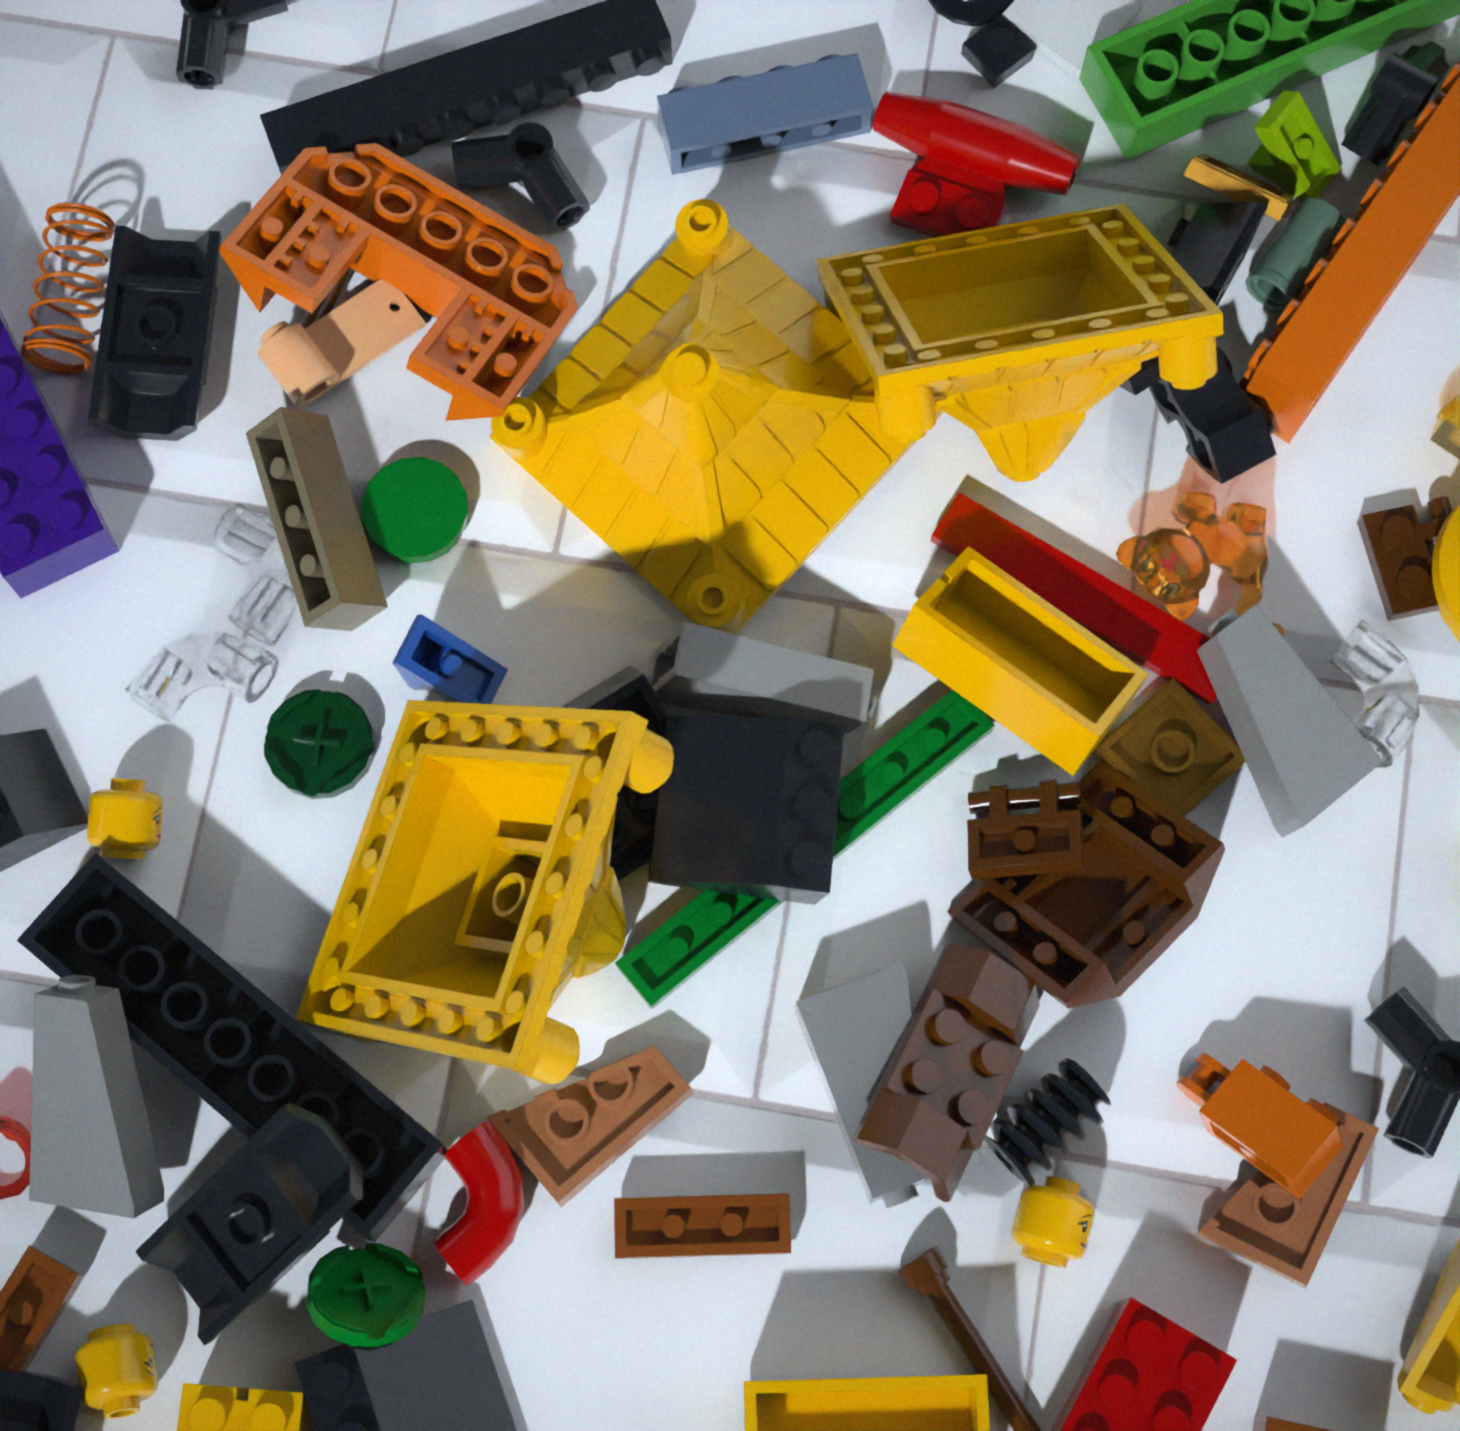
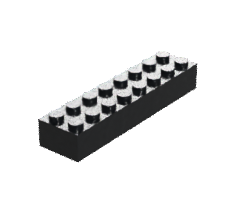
(227, 1034)

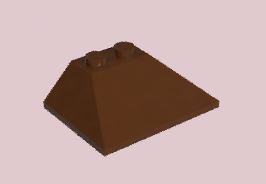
(1101, 926)

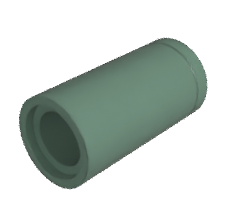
(1294, 253)

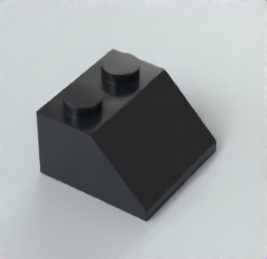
(1216, 243)
(35, 797)

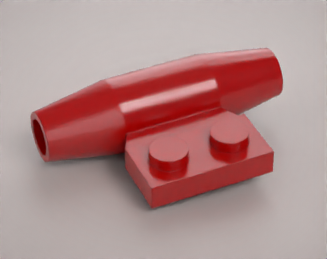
(966, 163)

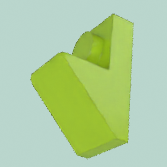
(1293, 149)

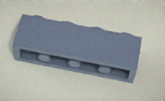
(764, 113)

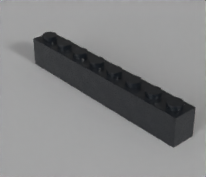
(479, 83)

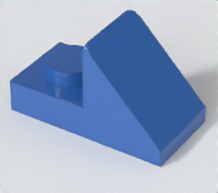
(447, 665)

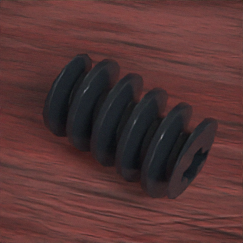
(1047, 1119)

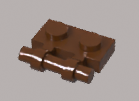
(1401, 557)
(1025, 842)

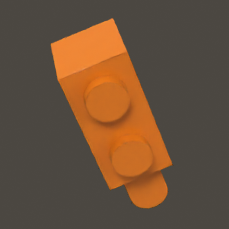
(1264, 1121)

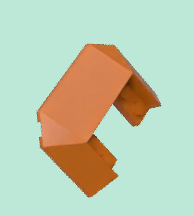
(469, 267)

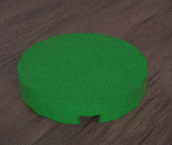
(415, 509)

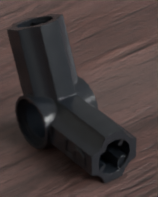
(207, 34)
(1395, 98)
(545, 178)
(1426, 1100)

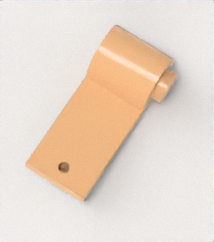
(339, 343)

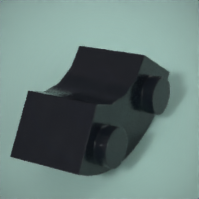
(1221, 423)

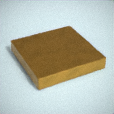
(1238, 185)
(1172, 749)

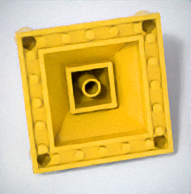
(1020, 327)
(708, 425)
(484, 882)

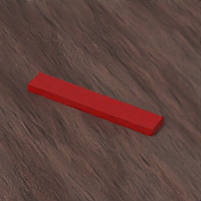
(1080, 593)

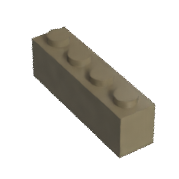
(316, 520)

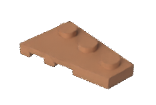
(587, 1126)
(1279, 1229)

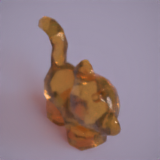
(1177, 562)

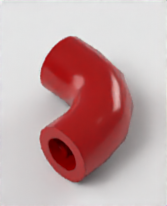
(492, 1205)

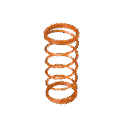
(62, 342)

